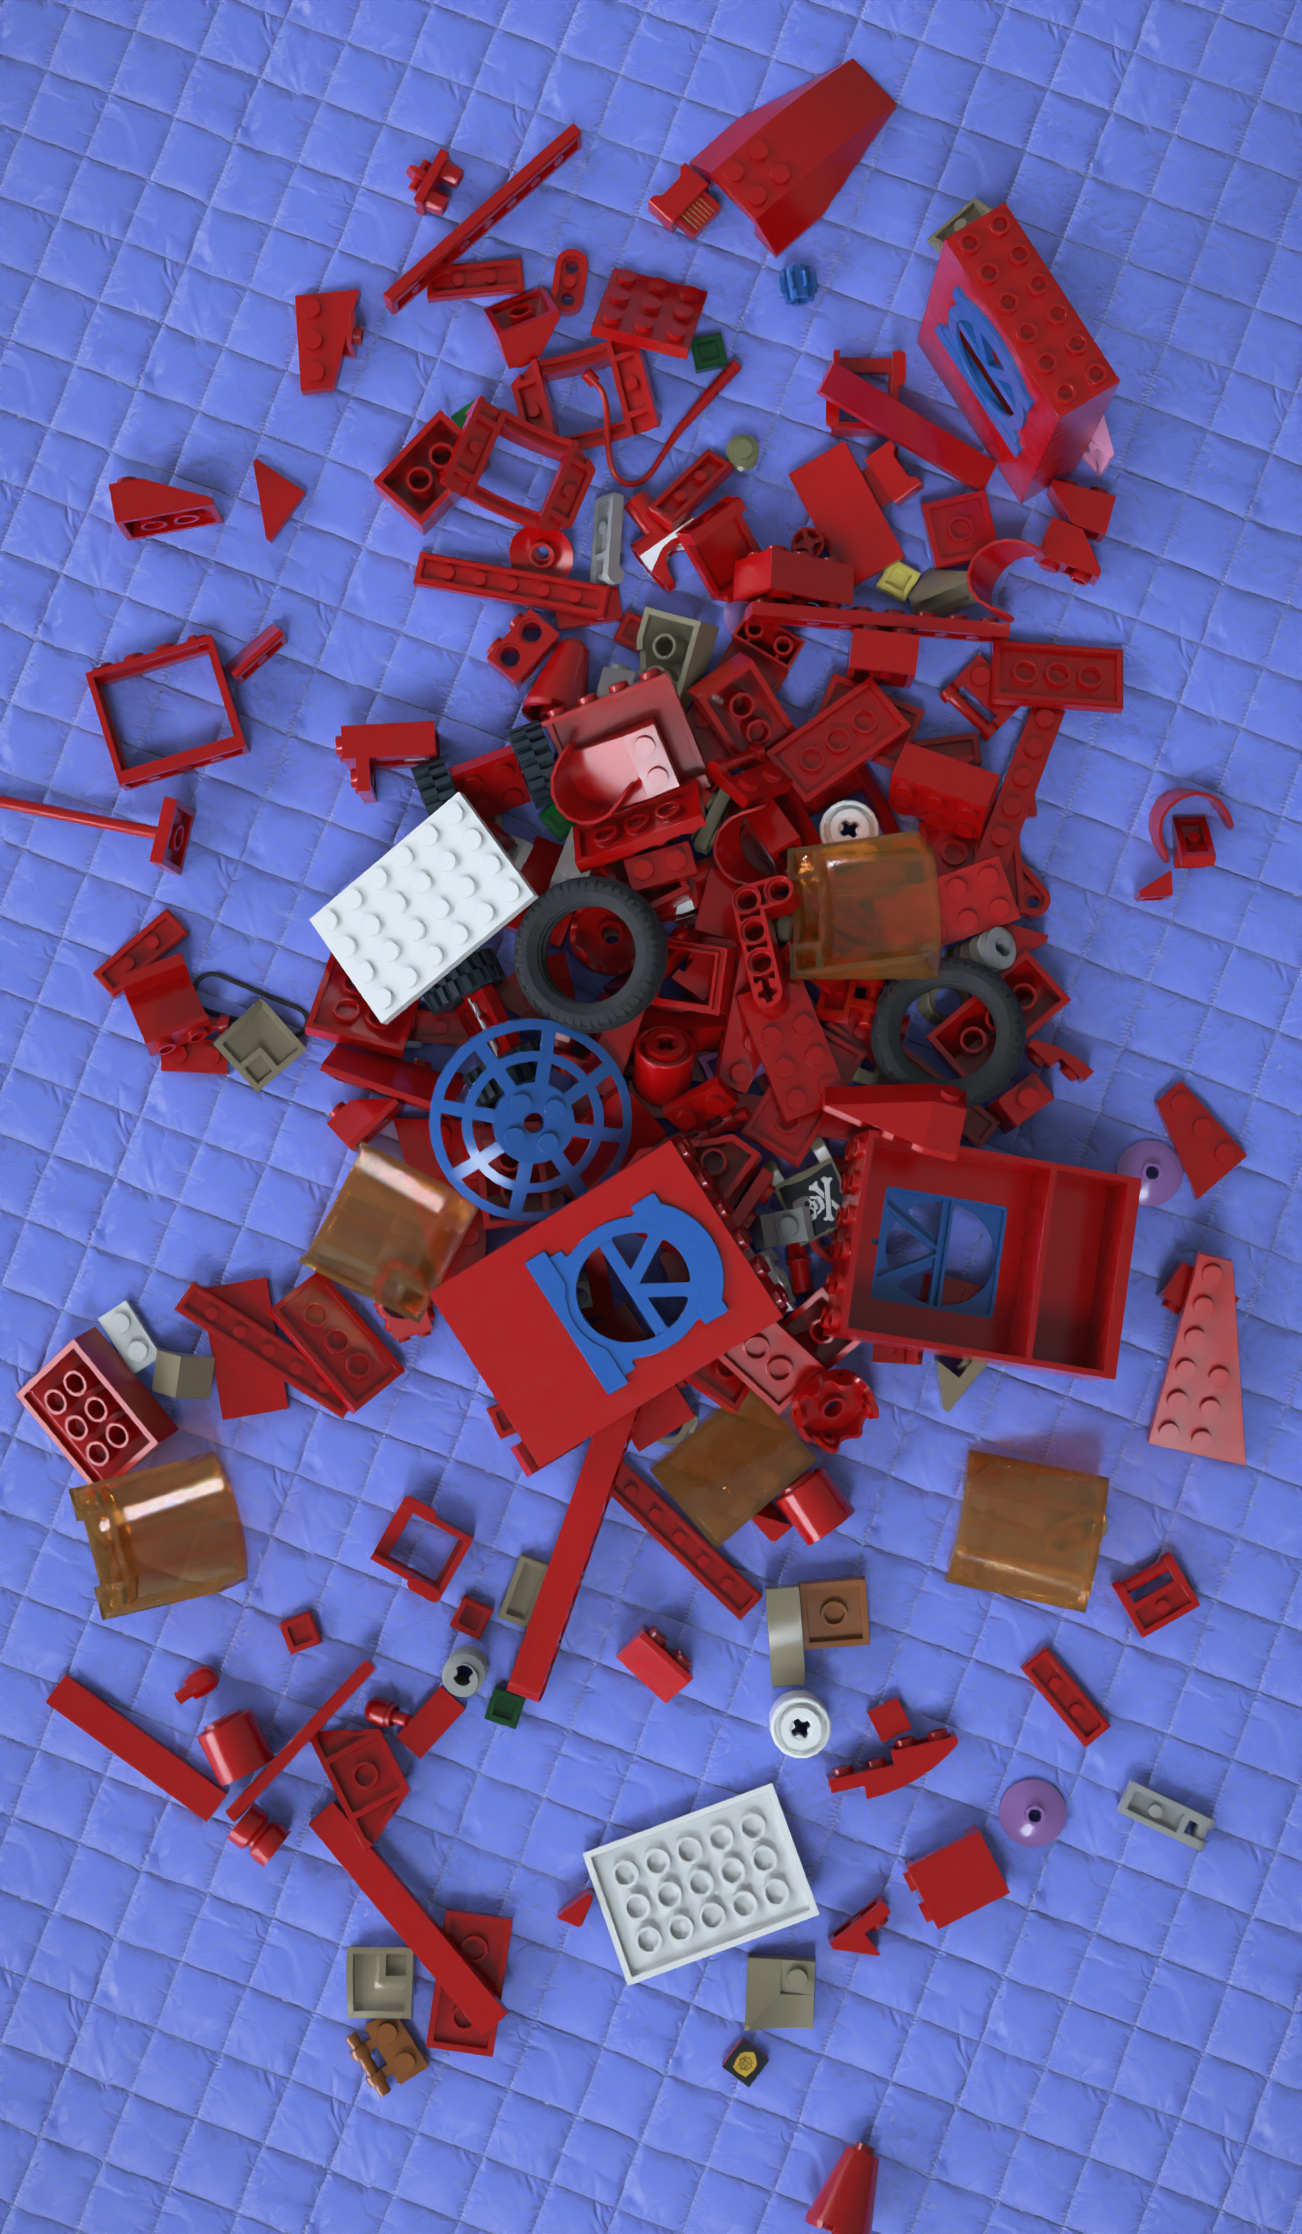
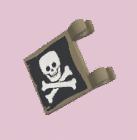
(814, 1188)

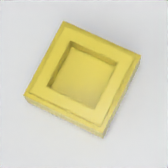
(898, 581)

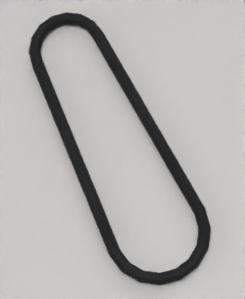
(253, 989)

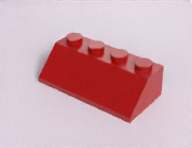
(969, 1033)

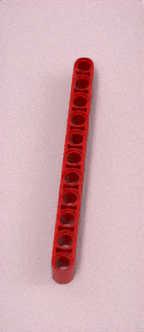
(571, 1557)

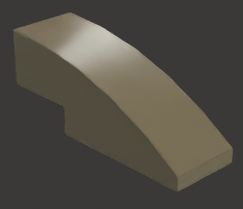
(785, 1635)

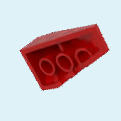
(920, 1113)

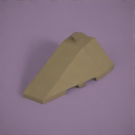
(676, 645)

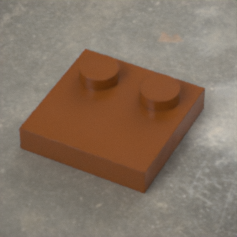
(834, 1612)

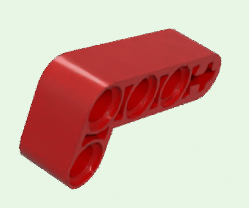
(766, 947)

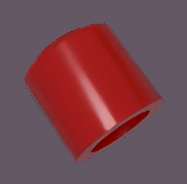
(663, 1064)
(814, 1505)
(235, 1745)

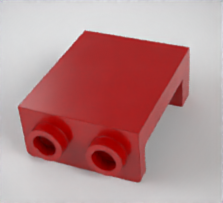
(716, 542)
(956, 1879)

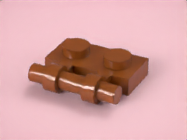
(396, 2046)

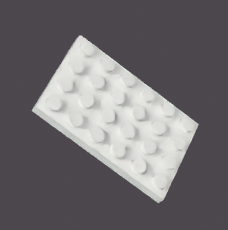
(423, 908)
(700, 1884)

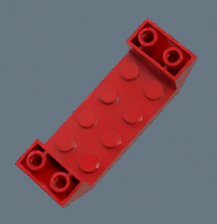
(773, 653)

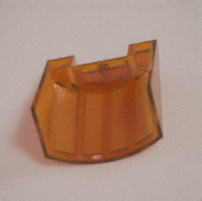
(866, 909)
(390, 1233)
(1028, 1530)
(162, 1534)

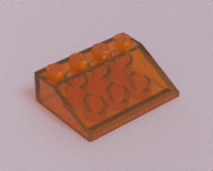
(733, 1467)

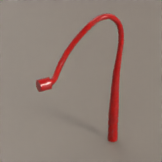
(703, 401)

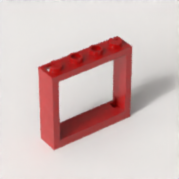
(139, 664)

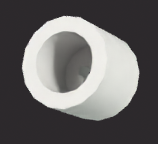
(851, 813)
(802, 1706)

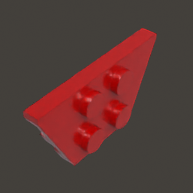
(364, 1778)

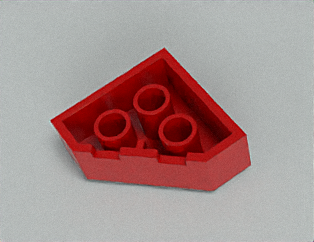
(726, 1158)

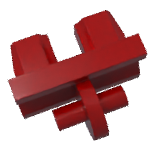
(441, 171)

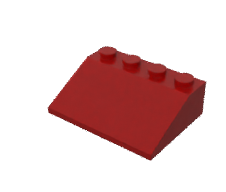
(390, 1076)
(96, 1409)

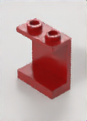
(165, 1005)

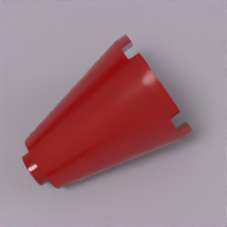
(560, 681)
(848, 2194)

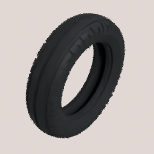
(532, 944)
(981, 983)

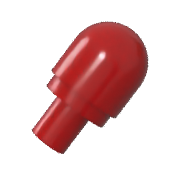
(198, 1684)
(385, 1713)

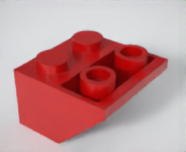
(656, 1663)

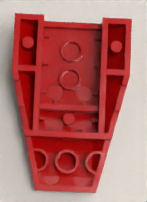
(797, 152)

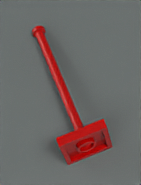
(170, 836)

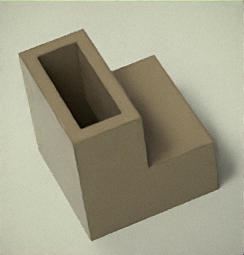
(183, 1374)

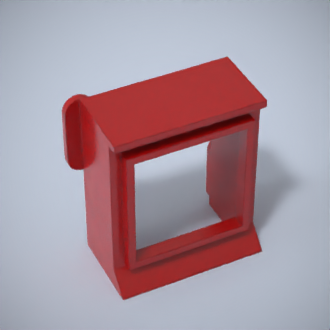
(893, 367)
(722, 977)
(418, 1582)

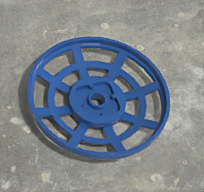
(517, 1103)

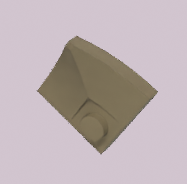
(259, 1045)
(380, 1982)
(779, 1991)

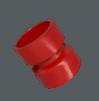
(258, 1834)

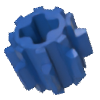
(797, 285)

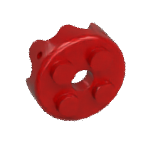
(596, 953)
(840, 1422)

